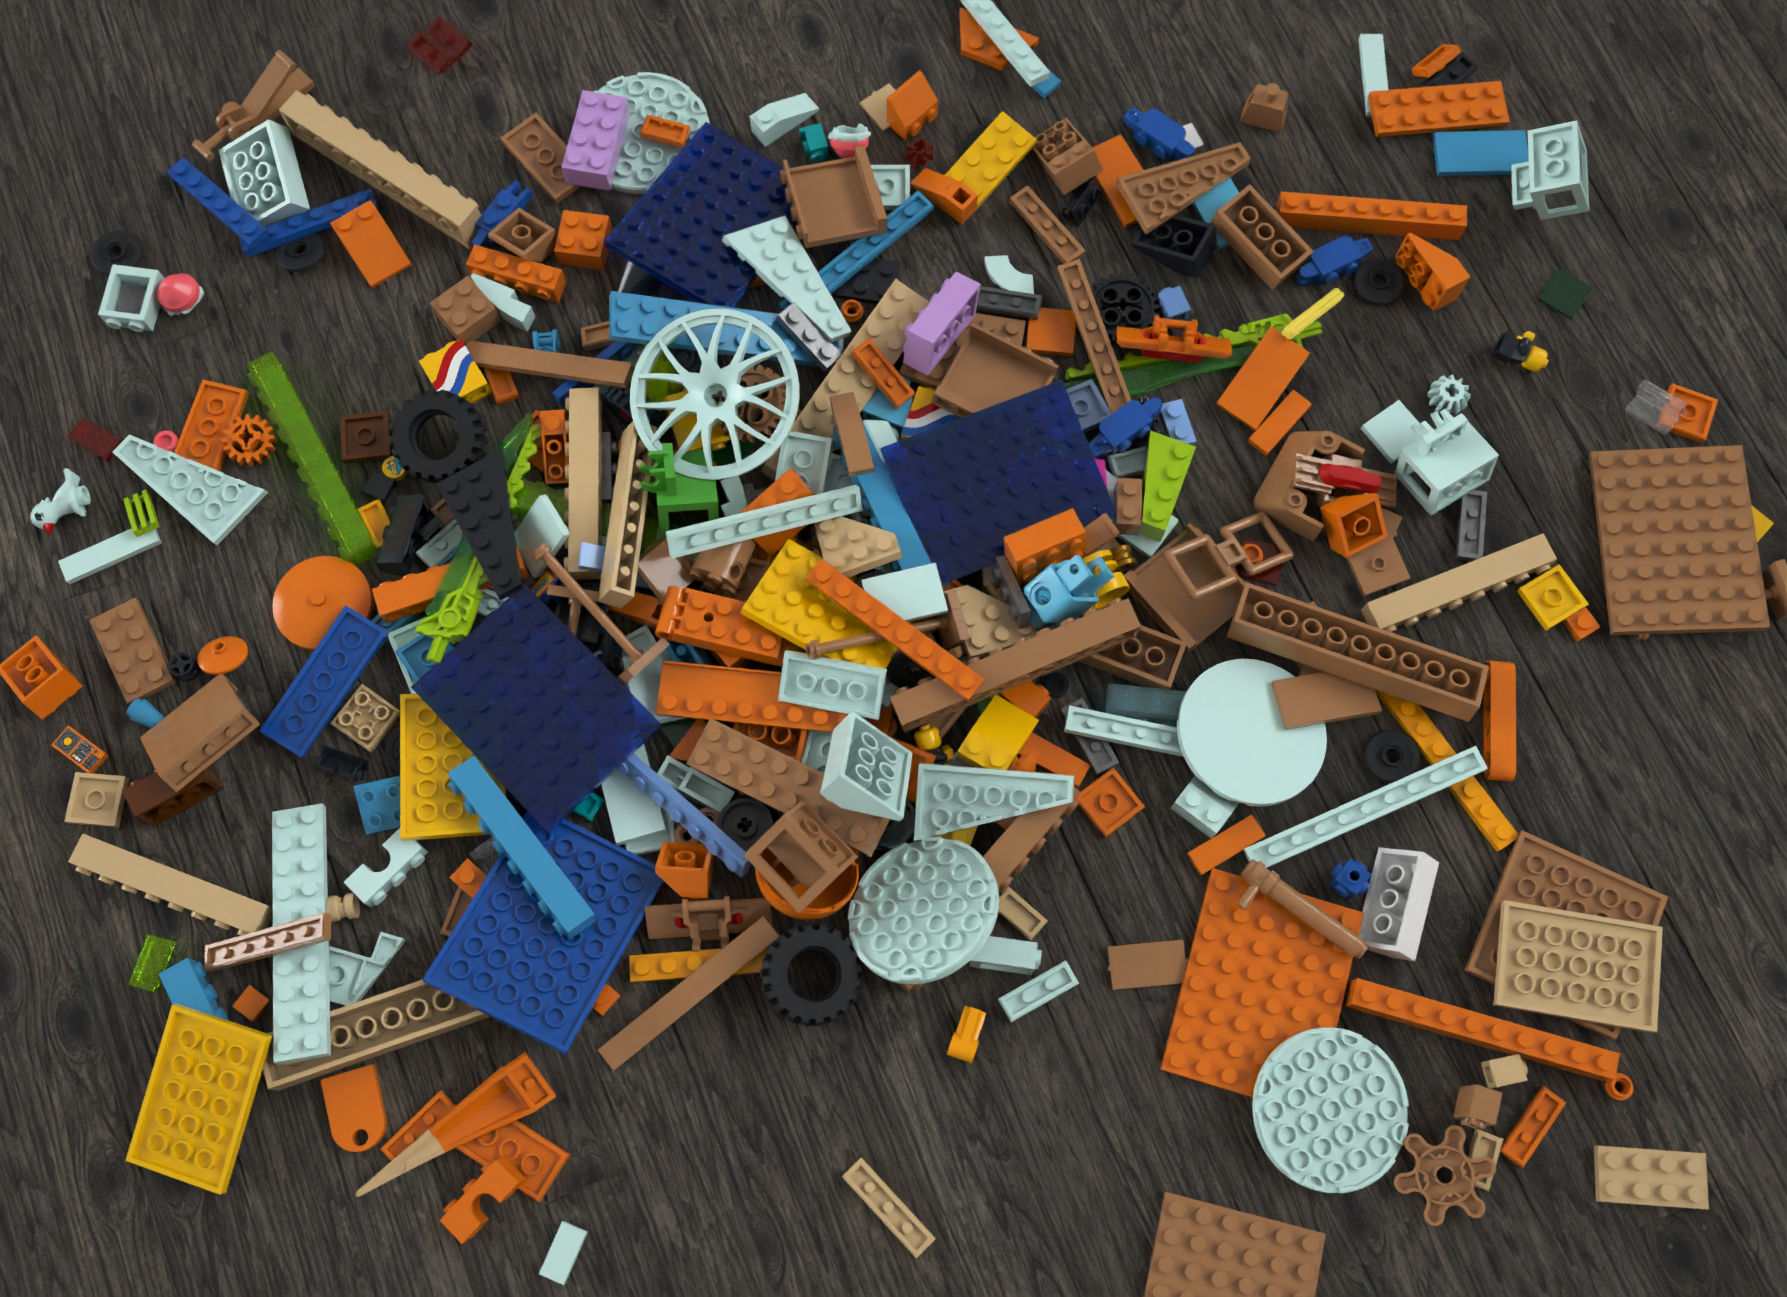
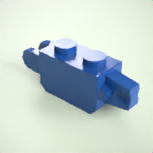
(1159, 134)
(499, 209)
(1333, 260)
(1124, 426)

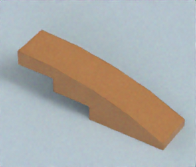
(851, 434)

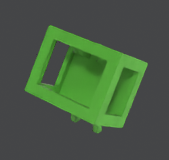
(677, 491)

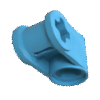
(546, 341)

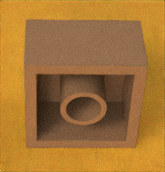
(466, 311)

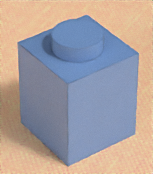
(1173, 304)

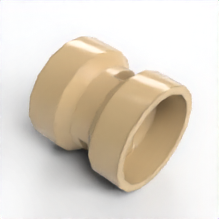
(343, 907)

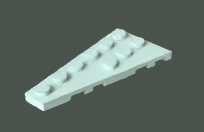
(196, 491)
(971, 796)

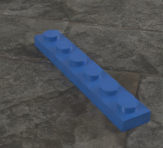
(218, 203)
(308, 222)
(616, 351)

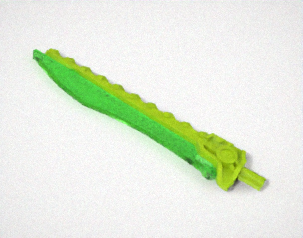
(1153, 377)
(453, 607)

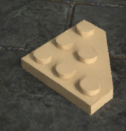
(855, 546)
(988, 623)

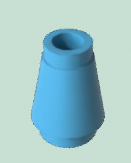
(144, 713)

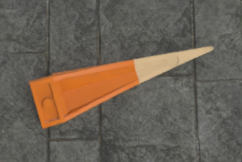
(500, 1099)

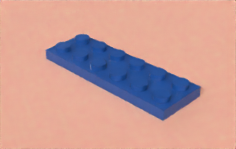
(324, 682)

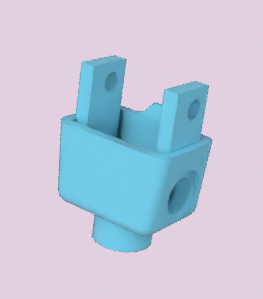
(1051, 590)

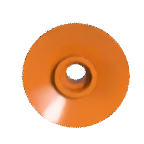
(222, 655)

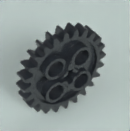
(1120, 290)

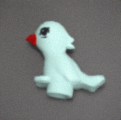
(67, 500)

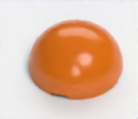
(824, 905)

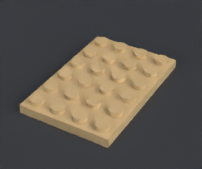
(1578, 966)

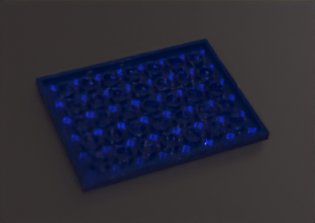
(699, 198)
(994, 477)
(536, 707)

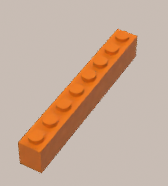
(1372, 215)

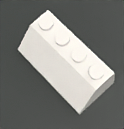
(1397, 902)

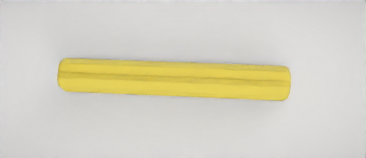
(1312, 313)

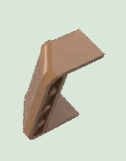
(1277, 494)

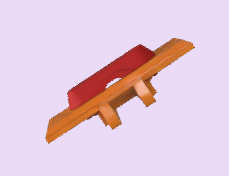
(1156, 343)

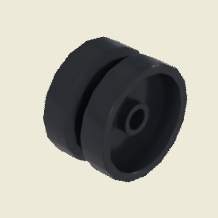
(745, 813)
(899, 831)

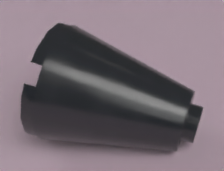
(636, 280)

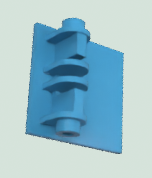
(379, 804)

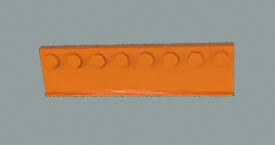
(735, 697)

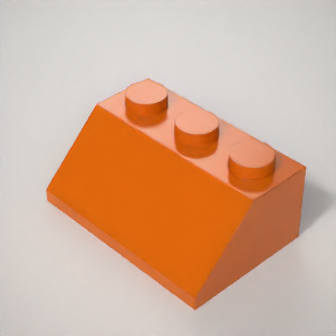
(786, 488)

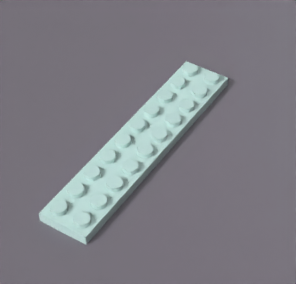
(302, 974)

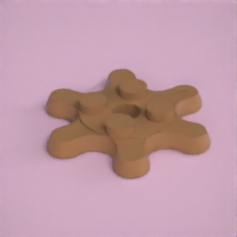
(1464, 1175)

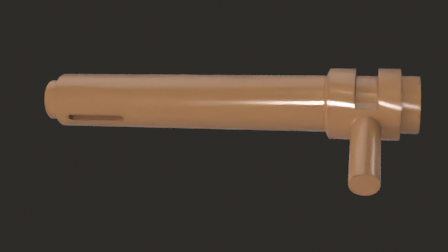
(1270, 884)

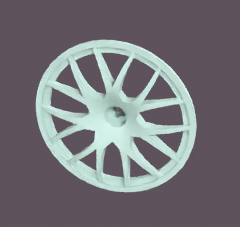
(710, 384)

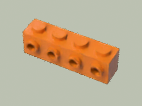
(517, 273)

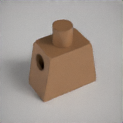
(1266, 107)

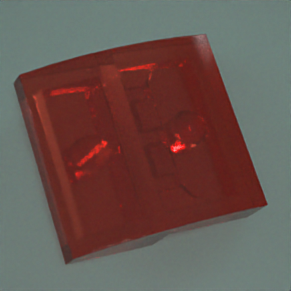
(439, 45)

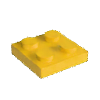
(1552, 597)

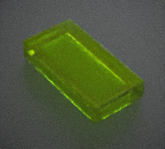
(151, 962)

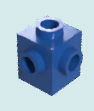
(1344, 884)

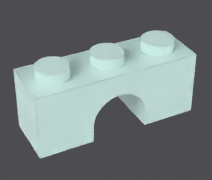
(373, 886)

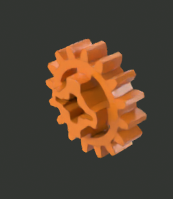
(241, 433)

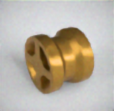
(1123, 558)

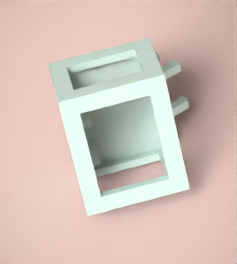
(1552, 169)
(1447, 459)

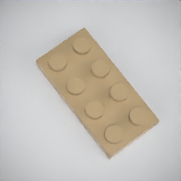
(1651, 1177)

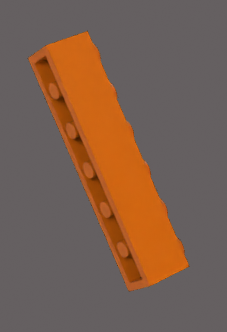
(417, 591)

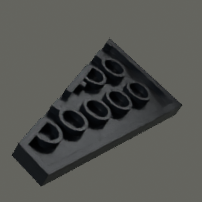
(484, 513)

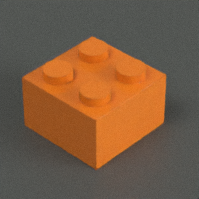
(582, 240)

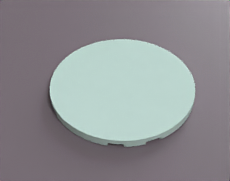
(660, 96)
(1238, 739)
(923, 910)
(1330, 1110)

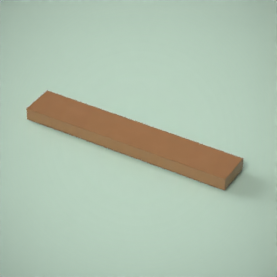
(268, 942)

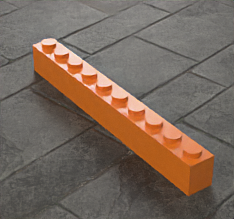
(1482, 1030)

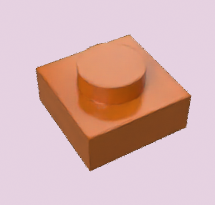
(1581, 624)

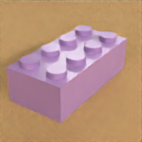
(596, 140)
(941, 323)

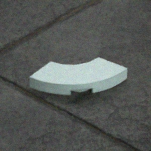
(1006, 276)

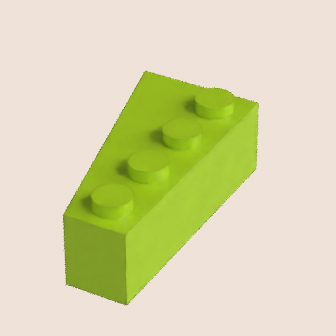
(1163, 477)

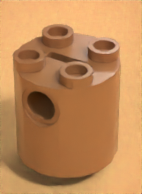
(723, 566)

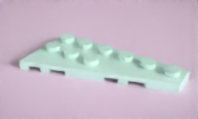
(787, 269)

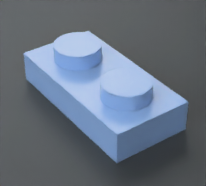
(1177, 422)

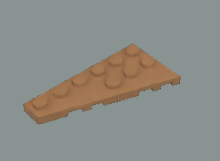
(1170, 188)

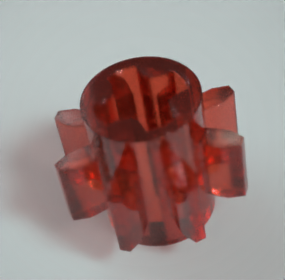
(919, 151)

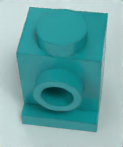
(814, 143)

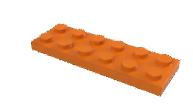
(1438, 108)

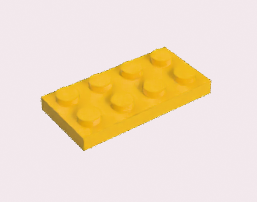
(992, 156)

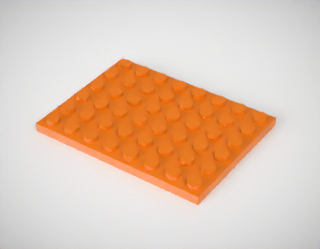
(1252, 985)

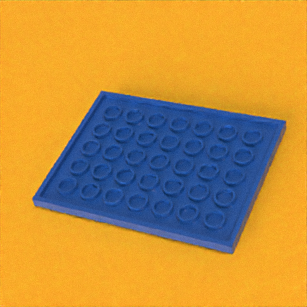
(515, 962)

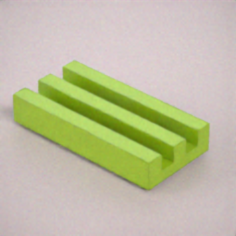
(137, 501)

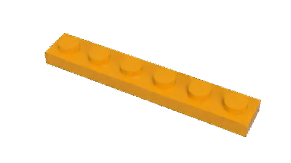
(680, 965)

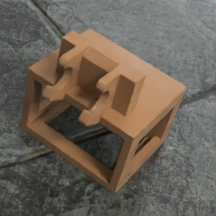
(807, 849)

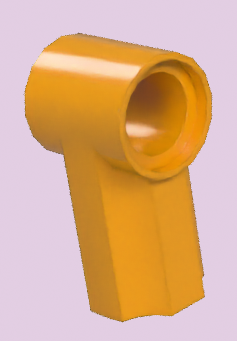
(964, 1040)

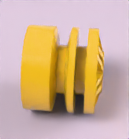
(1115, 587)

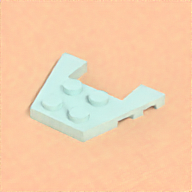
(354, 974)

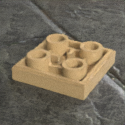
(366, 718)

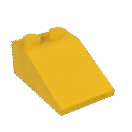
(997, 736)

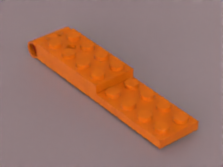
(728, 632)

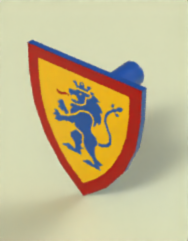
(541, 586)

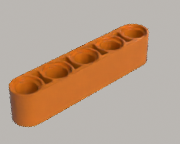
(1500, 721)

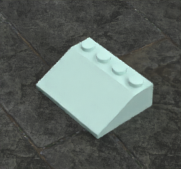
(265, 173)
(866, 770)

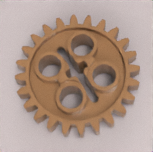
(750, 412)

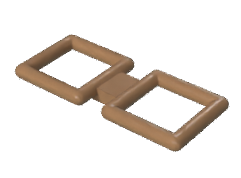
(1228, 555)

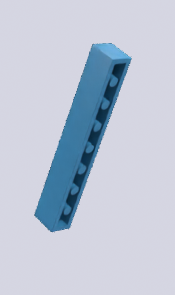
(886, 508)
(521, 847)

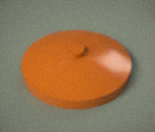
(315, 595)

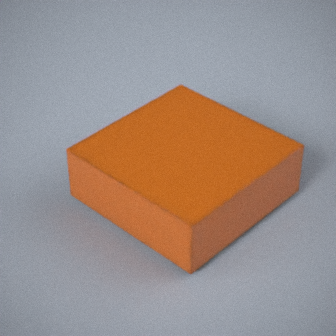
(252, 1003)

